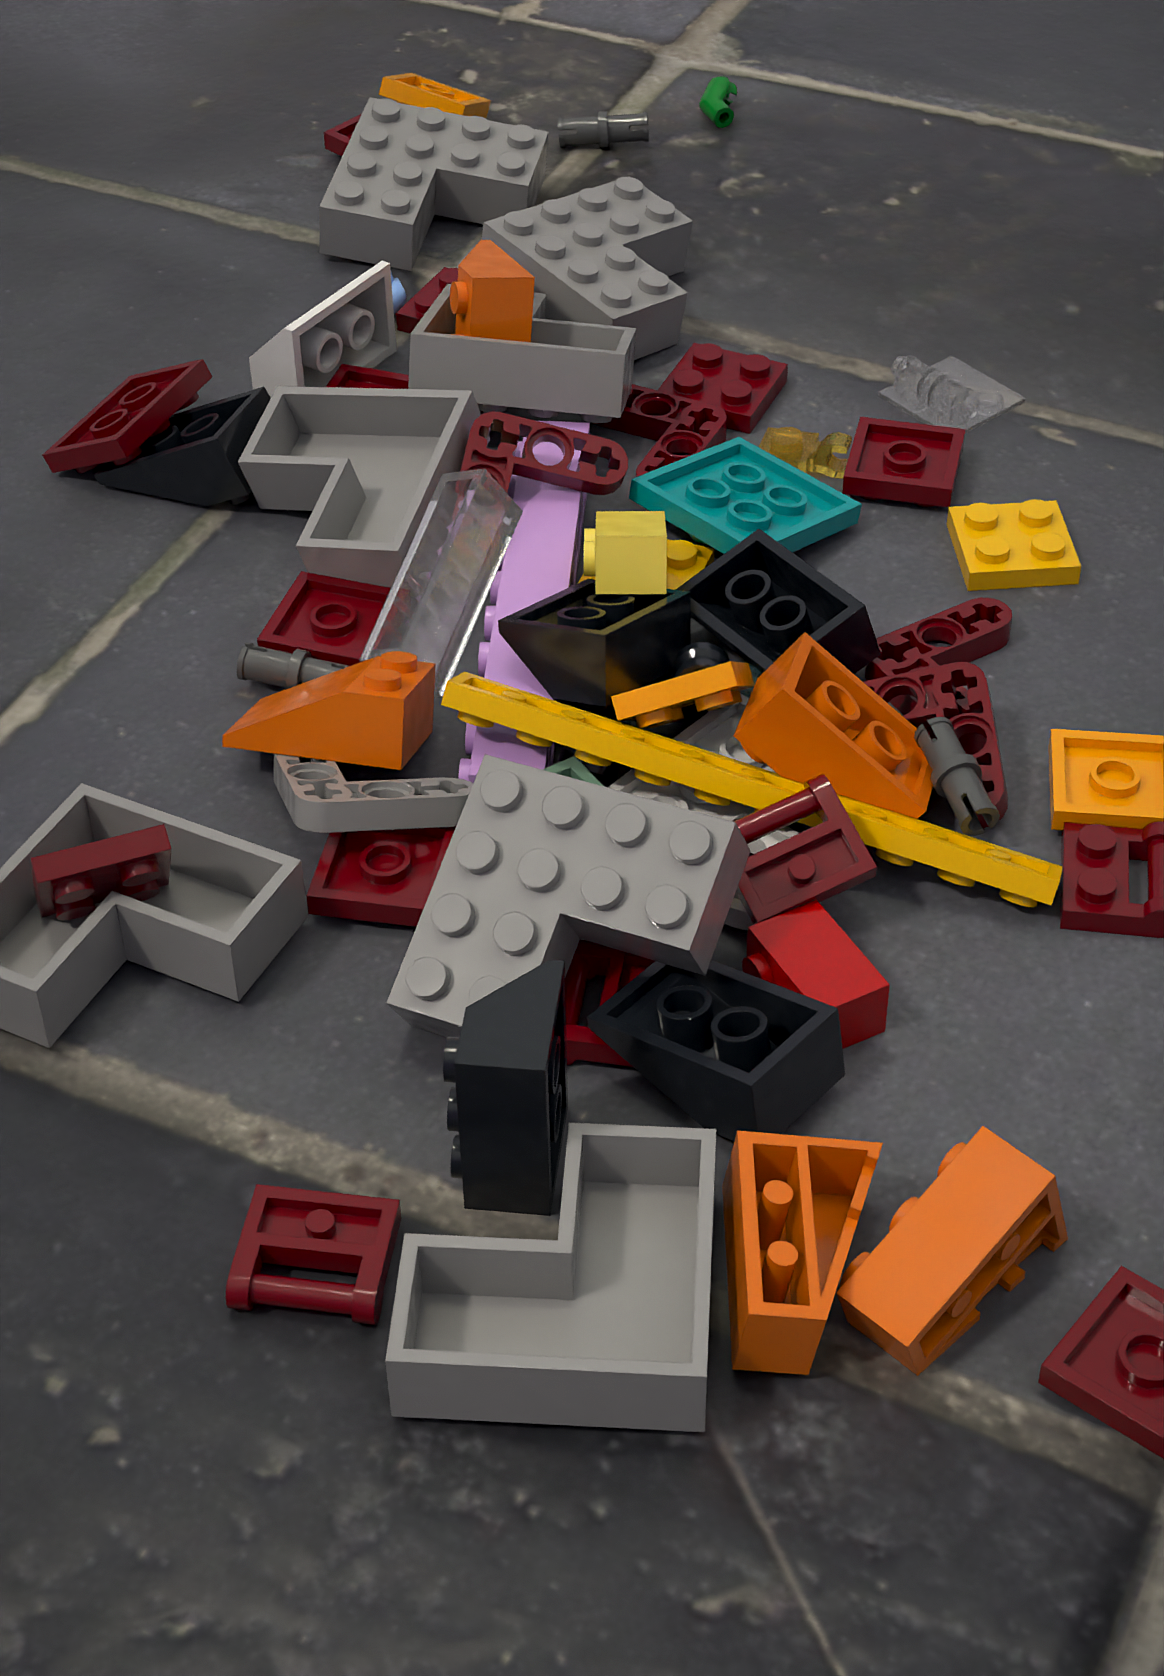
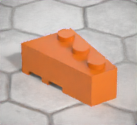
(786, 1241)
(952, 1249)

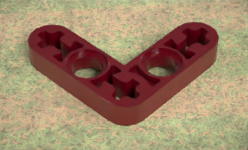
(674, 428)
(504, 463)
(971, 629)
(935, 697)

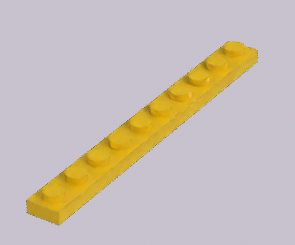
(723, 779)

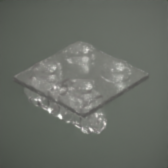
(947, 393)

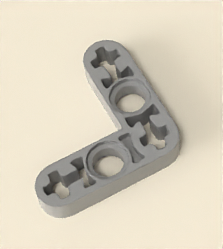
(326, 803)

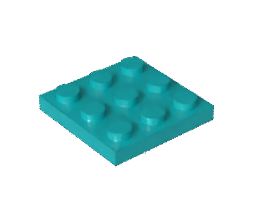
(742, 488)

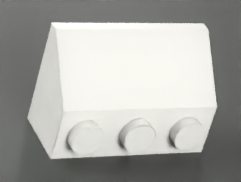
(346, 328)

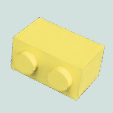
(627, 552)

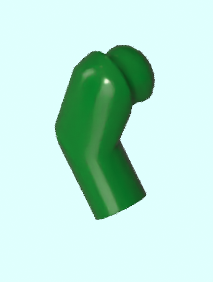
(716, 100)

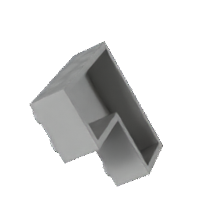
(422, 164)
(604, 258)
(561, 370)
(360, 466)
(559, 864)
(211, 927)
(578, 1325)

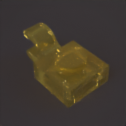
(805, 450)

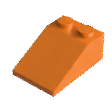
(492, 295)
(357, 715)
(821, 719)

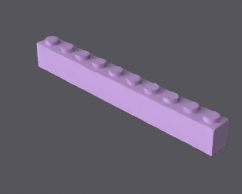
(534, 567)

